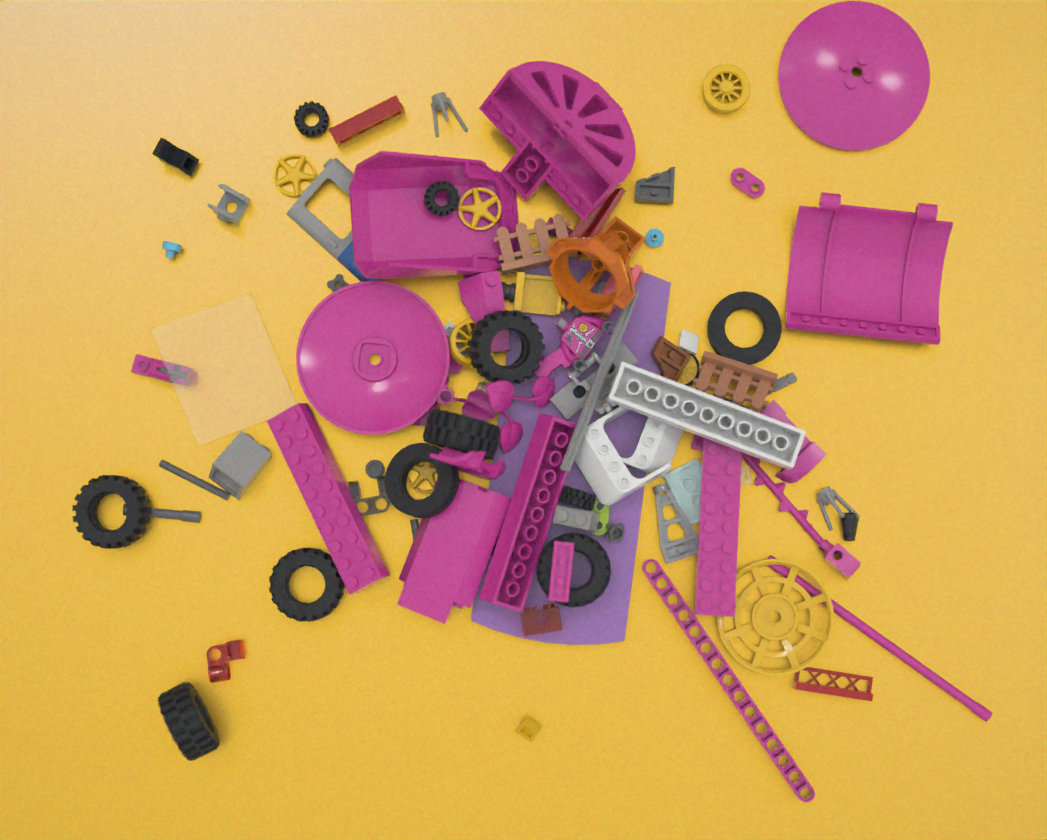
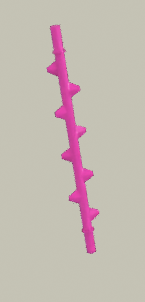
(778, 489)

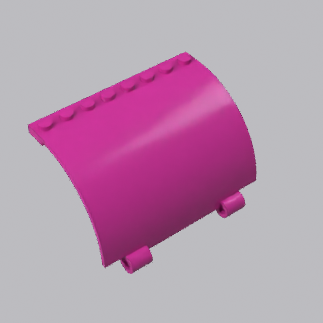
(867, 271)

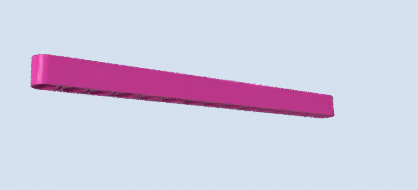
(734, 686)

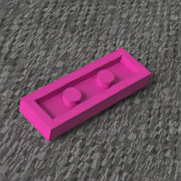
(561, 571)

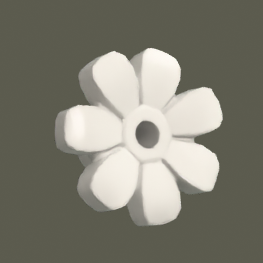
(604, 406)

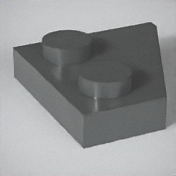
(656, 188)

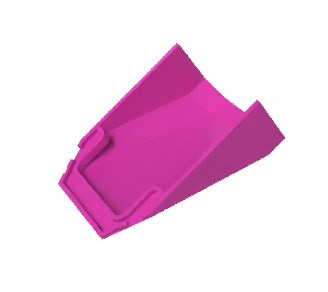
(403, 239)

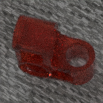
(219, 668)

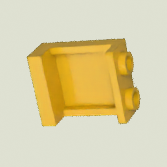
(537, 295)

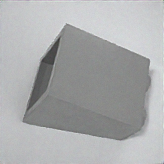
(239, 465)

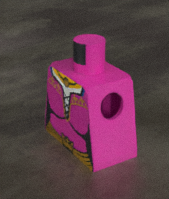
(846, 565)

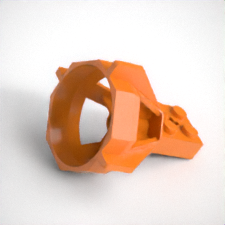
(608, 252)

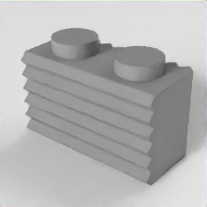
(576, 518)

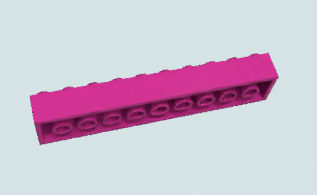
(328, 498)
(528, 515)
(718, 530)

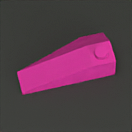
(482, 296)

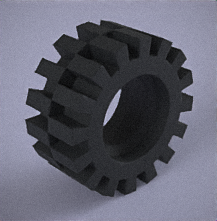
(311, 108)
(453, 198)
(577, 497)

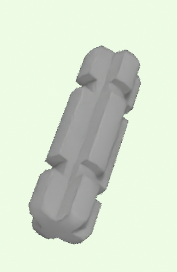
(784, 381)

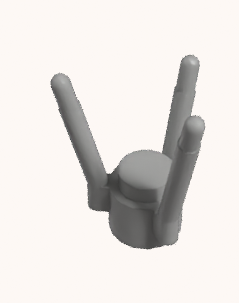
(441, 103)
(829, 496)

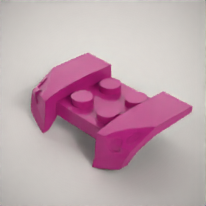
(809, 453)
(471, 463)

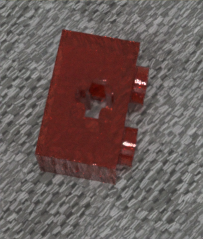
(552, 623)

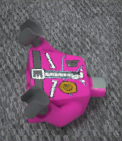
(580, 337)

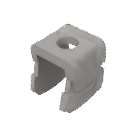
(230, 195)

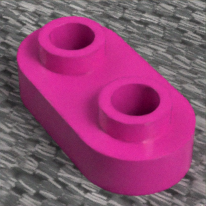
(745, 185)

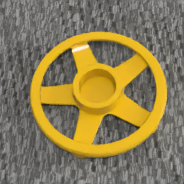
(293, 174)
(479, 208)
(425, 472)

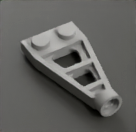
(680, 548)

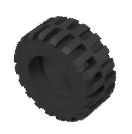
(530, 352)
(461, 432)
(87, 511)
(600, 569)
(280, 584)
(188, 721)

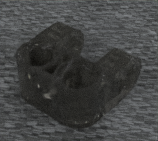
(371, 502)

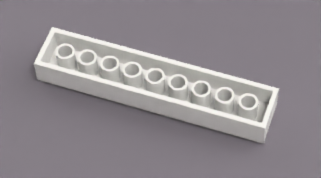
(706, 415)

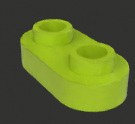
(603, 518)

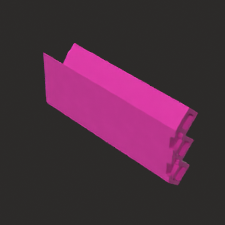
(452, 552)

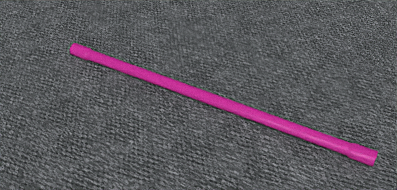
(974, 706)

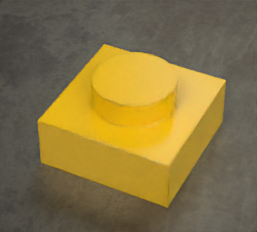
(528, 729)

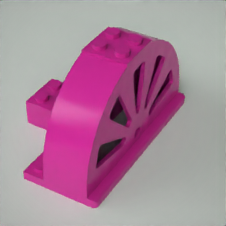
(563, 134)

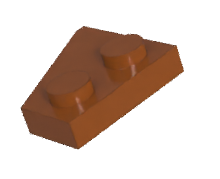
(669, 358)

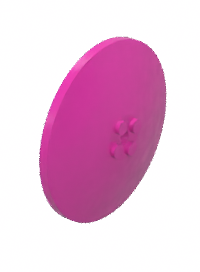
(847, 109)
(337, 351)

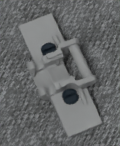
(575, 394)

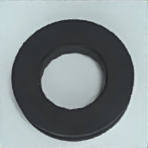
(760, 306)
(398, 472)

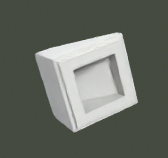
(688, 342)

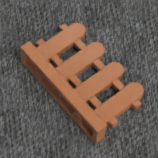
(526, 251)
(737, 372)

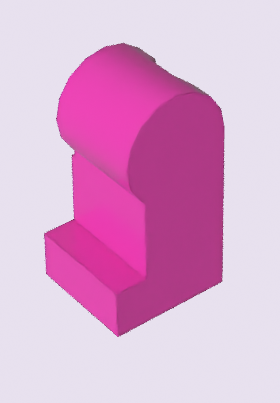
(551, 363)

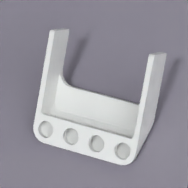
(655, 446)
(604, 466)

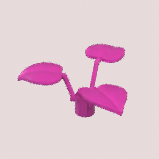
(499, 398)
(475, 405)

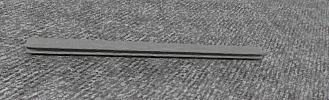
(597, 385)

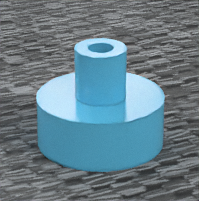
(654, 242)
(171, 248)

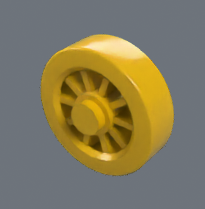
(725, 89)
(465, 325)

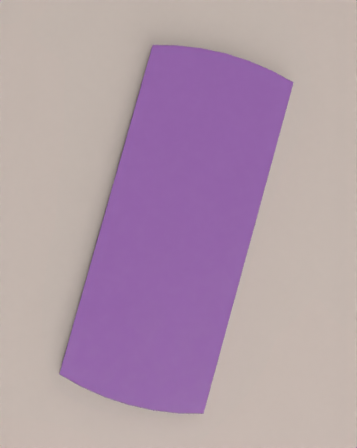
(606, 617)

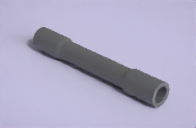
(184, 515)

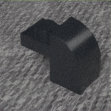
(175, 157)

